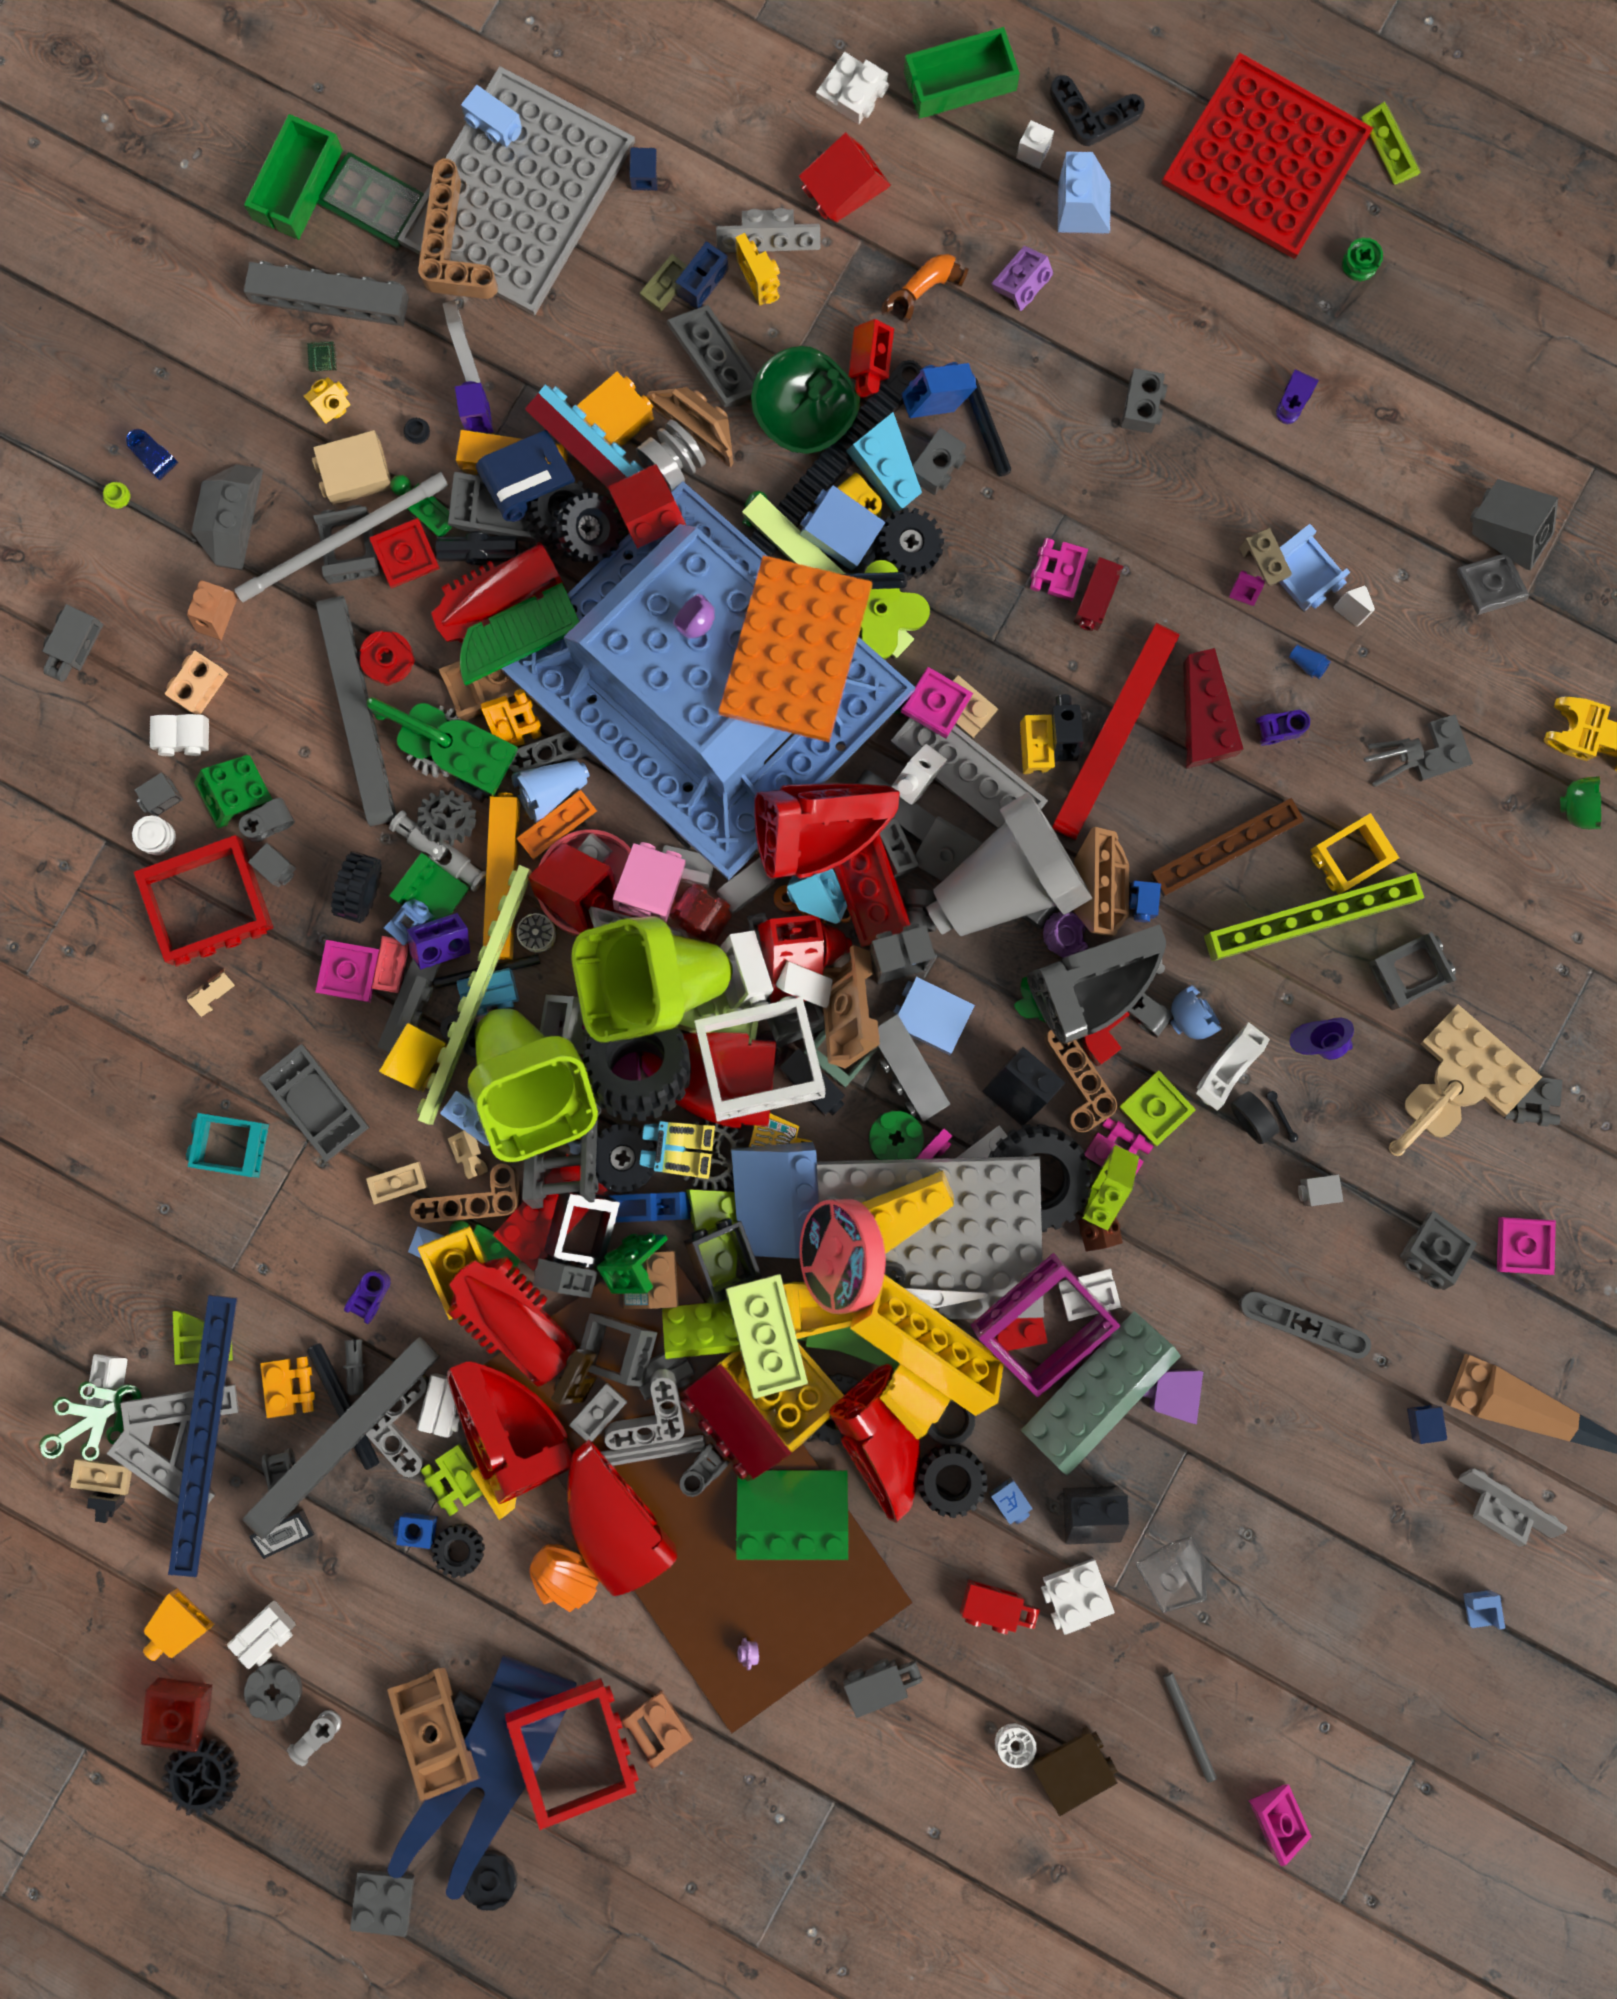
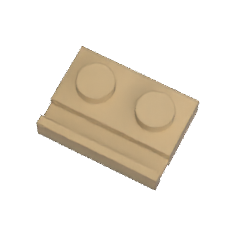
(976, 713)

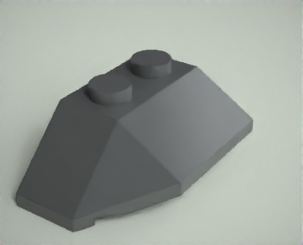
(227, 514)

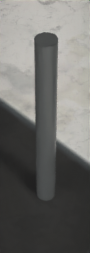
(1189, 1727)

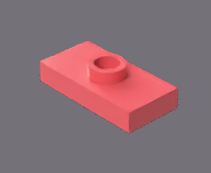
(390, 965)

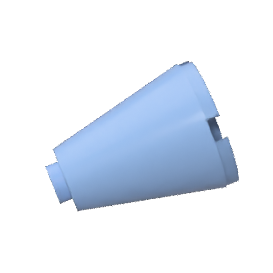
(549, 786)

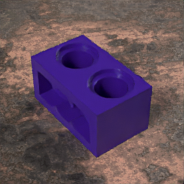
(474, 407)
(438, 941)

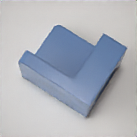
(1484, 1609)

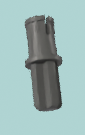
(354, 1367)

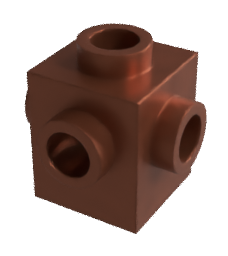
(1099, 1238)

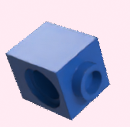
(427, 1526)

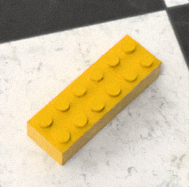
(931, 1347)

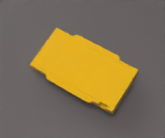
(914, 1401)

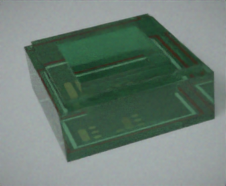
(321, 356)

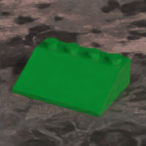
(793, 1516)

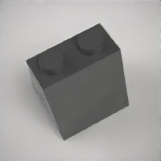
(1515, 521)

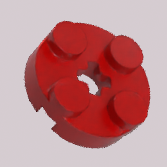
(386, 672)

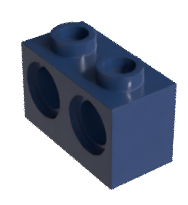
(702, 275)

